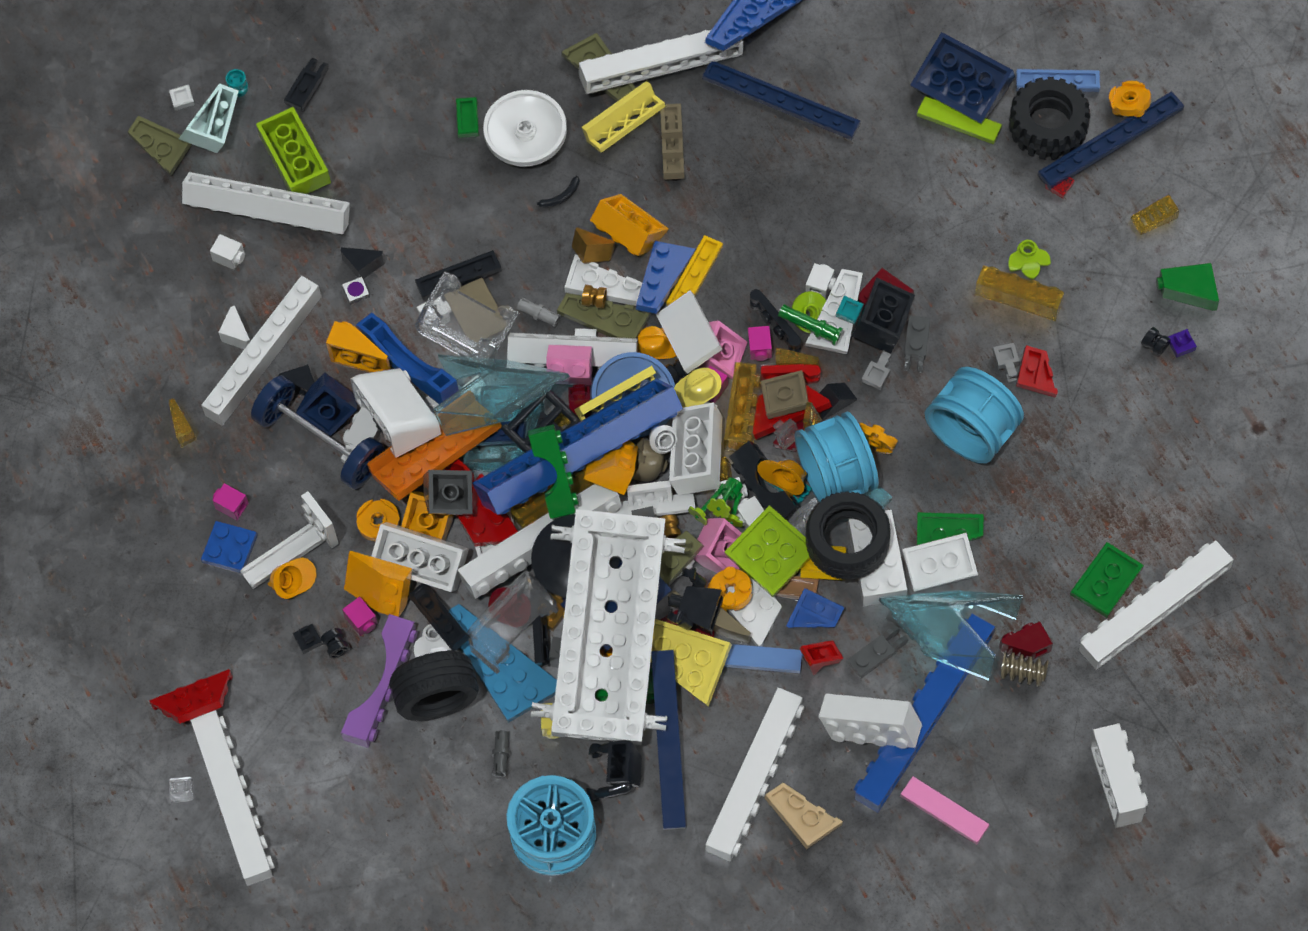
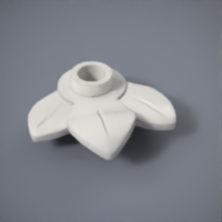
(429, 645)

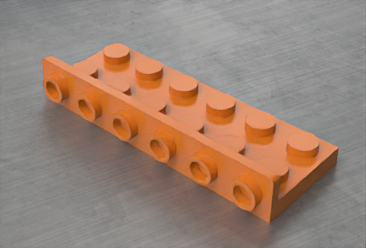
(406, 472)

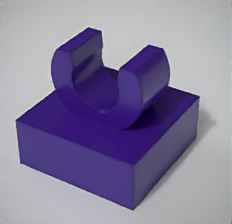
(1182, 343)

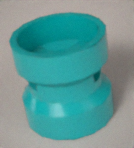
(237, 80)

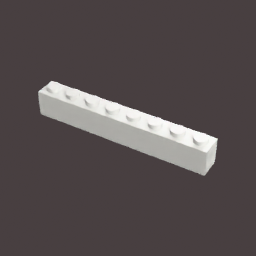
(651, 61)
(265, 203)
(261, 351)
(515, 552)
(1155, 605)
(754, 775)
(231, 797)

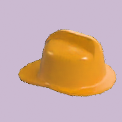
(655, 343)
(783, 474)
(293, 577)

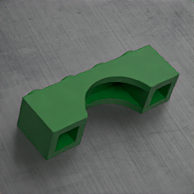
(546, 445)

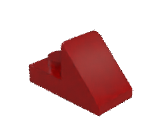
(820, 655)

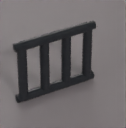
(560, 407)

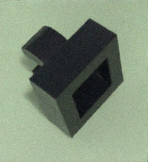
(307, 638)

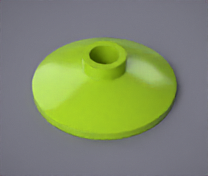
(809, 301)

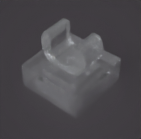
(785, 433)
(181, 789)

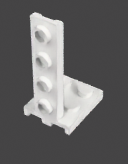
(297, 545)

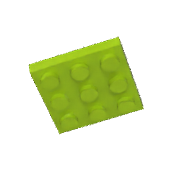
(770, 551)

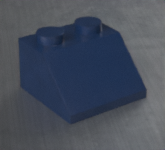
(327, 404)

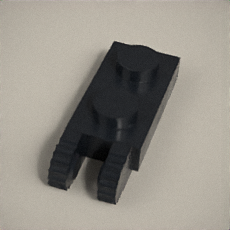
(305, 85)

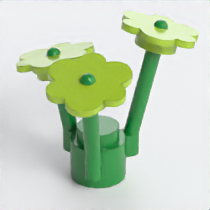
(729, 491)

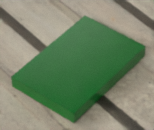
(1106, 579)

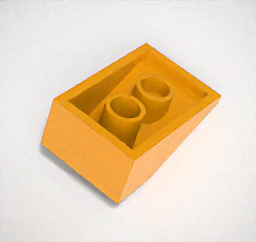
(353, 349)
(418, 519)
(378, 583)

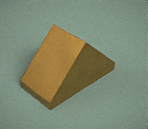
(591, 246)

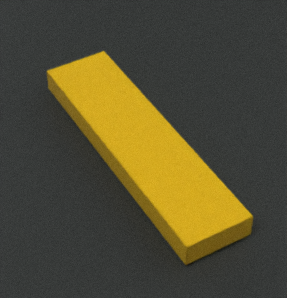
(697, 268)

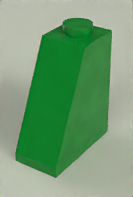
(1190, 285)

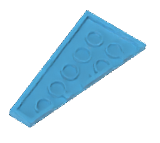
(519, 677)

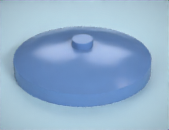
(622, 368)

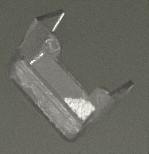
(508, 619)

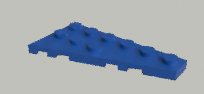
(743, 18)

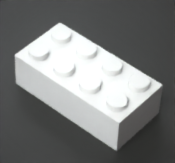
(697, 454)
(430, 558)
(889, 577)
(870, 720)
(1118, 775)

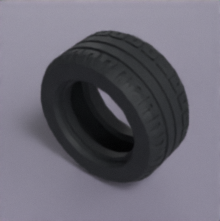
(854, 506)
(433, 685)

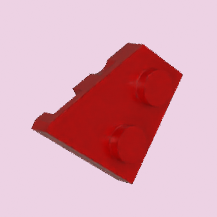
(1035, 372)

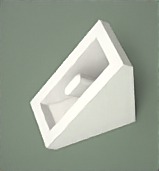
(233, 331)

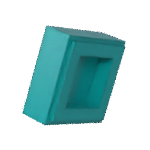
(849, 310)

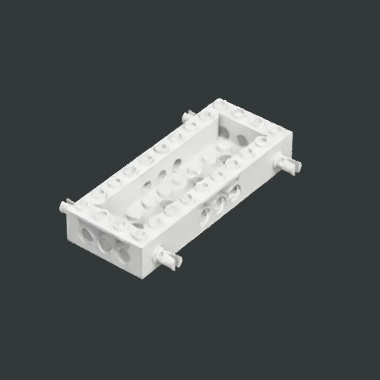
(588, 627)

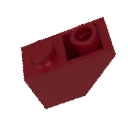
(579, 395)
(1029, 641)

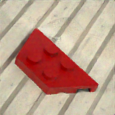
(764, 426)
(484, 525)
(194, 699)

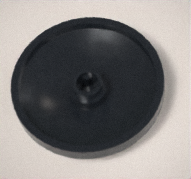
(552, 558)

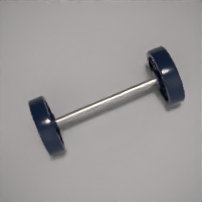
(274, 402)

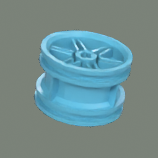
(974, 414)
(836, 457)
(550, 858)

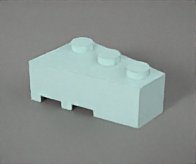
(213, 120)

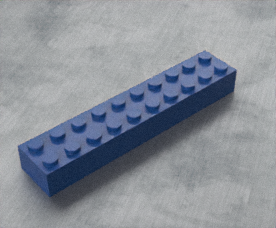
(583, 443)

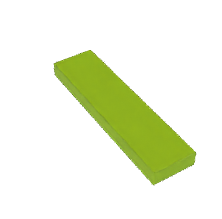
(943, 115)

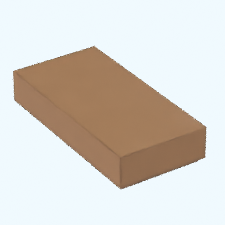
(796, 585)

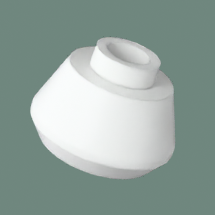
(663, 439)

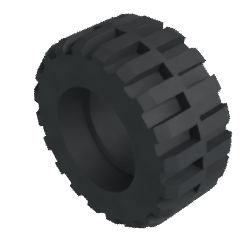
(1055, 95)

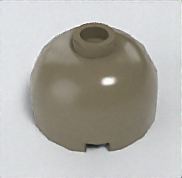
(648, 462)

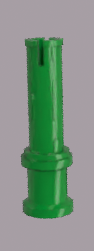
(819, 328)

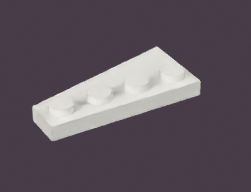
(847, 285)
(618, 288)

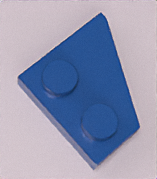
(814, 611)

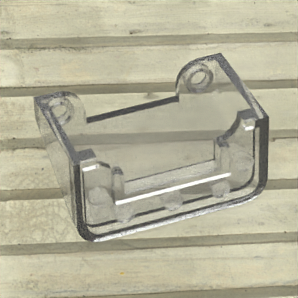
(463, 322)

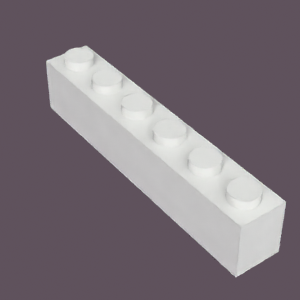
(534, 347)

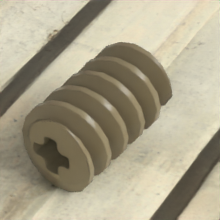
(1024, 669)

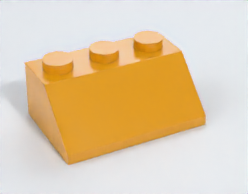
(628, 224)
(614, 469)

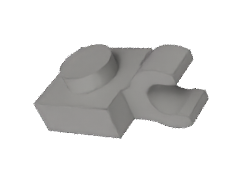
(1007, 358)
(877, 373)

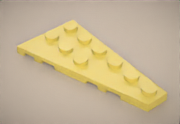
(696, 657)

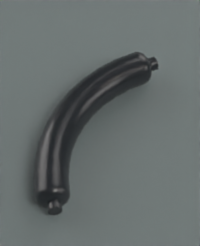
(561, 197)

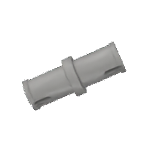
(538, 312)

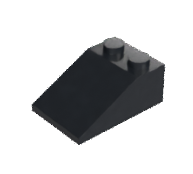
(883, 315)

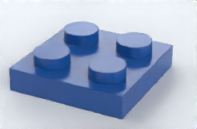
(229, 547)

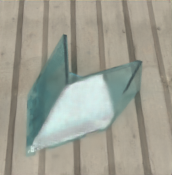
(494, 394)
(943, 632)

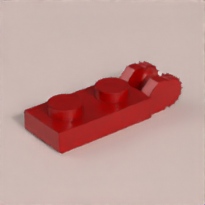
(810, 371)

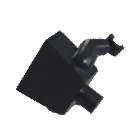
(698, 605)
(622, 768)

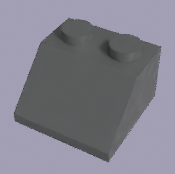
(448, 492)

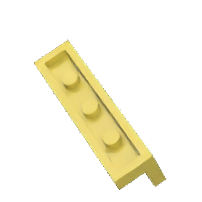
(620, 114)
(617, 390)

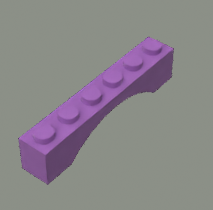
(363, 721)

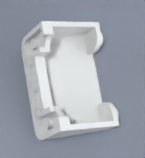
(396, 408)

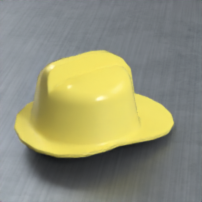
(698, 387)

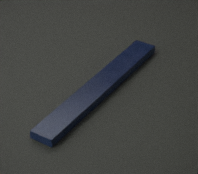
(781, 100)
(1110, 140)
(669, 740)

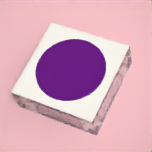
(356, 290)

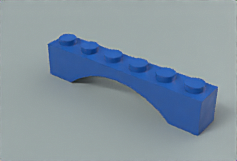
(431, 380)

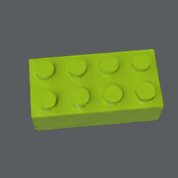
(293, 152)

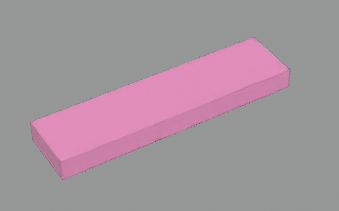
(944, 810)

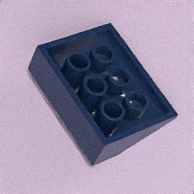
(963, 78)

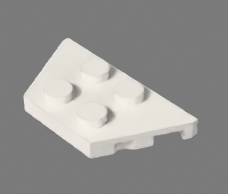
(758, 613)

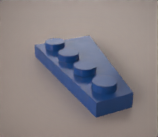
(662, 273)

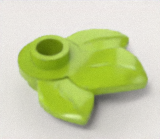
(1028, 262)

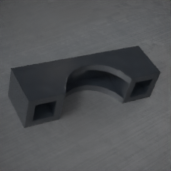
(745, 463)

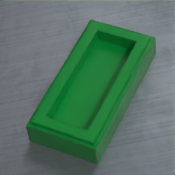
(467, 117)

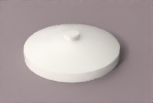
(525, 128)

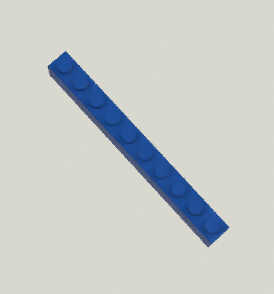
(929, 707)

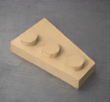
(801, 816)

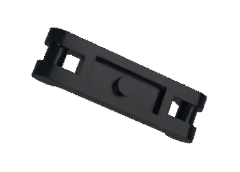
(770, 315)

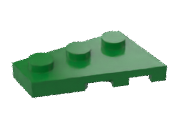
(944, 525)

